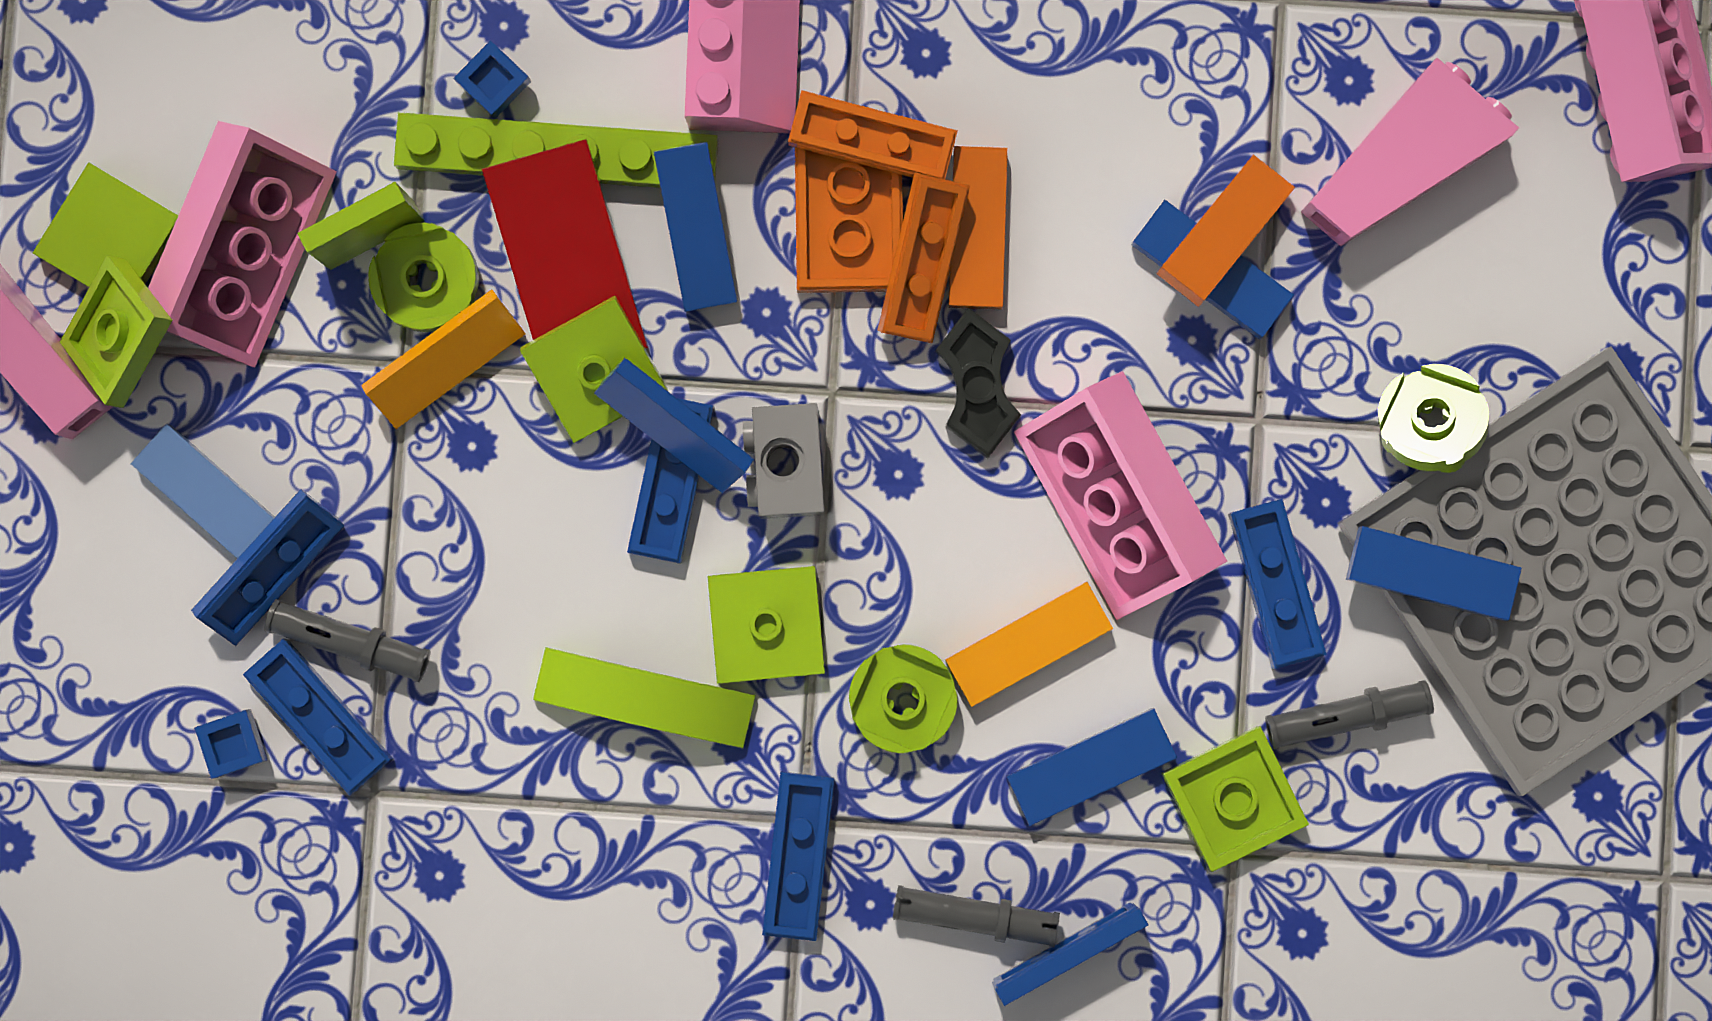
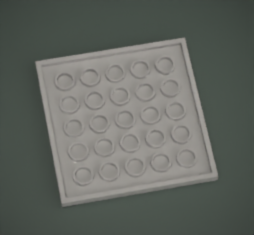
(1610, 581)

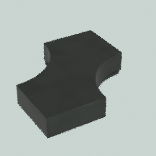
(981, 407)

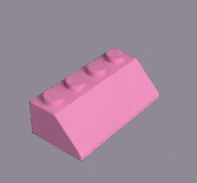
(742, 65)
(1651, 85)
(238, 241)
(1120, 495)

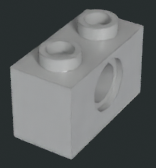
(790, 428)

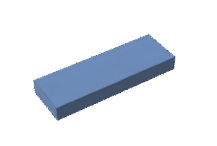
(202, 490)

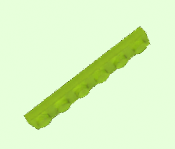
(472, 144)

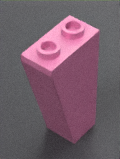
(1414, 148)
(41, 367)

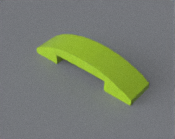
(644, 698)

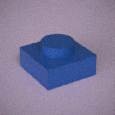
(492, 79)
(230, 743)

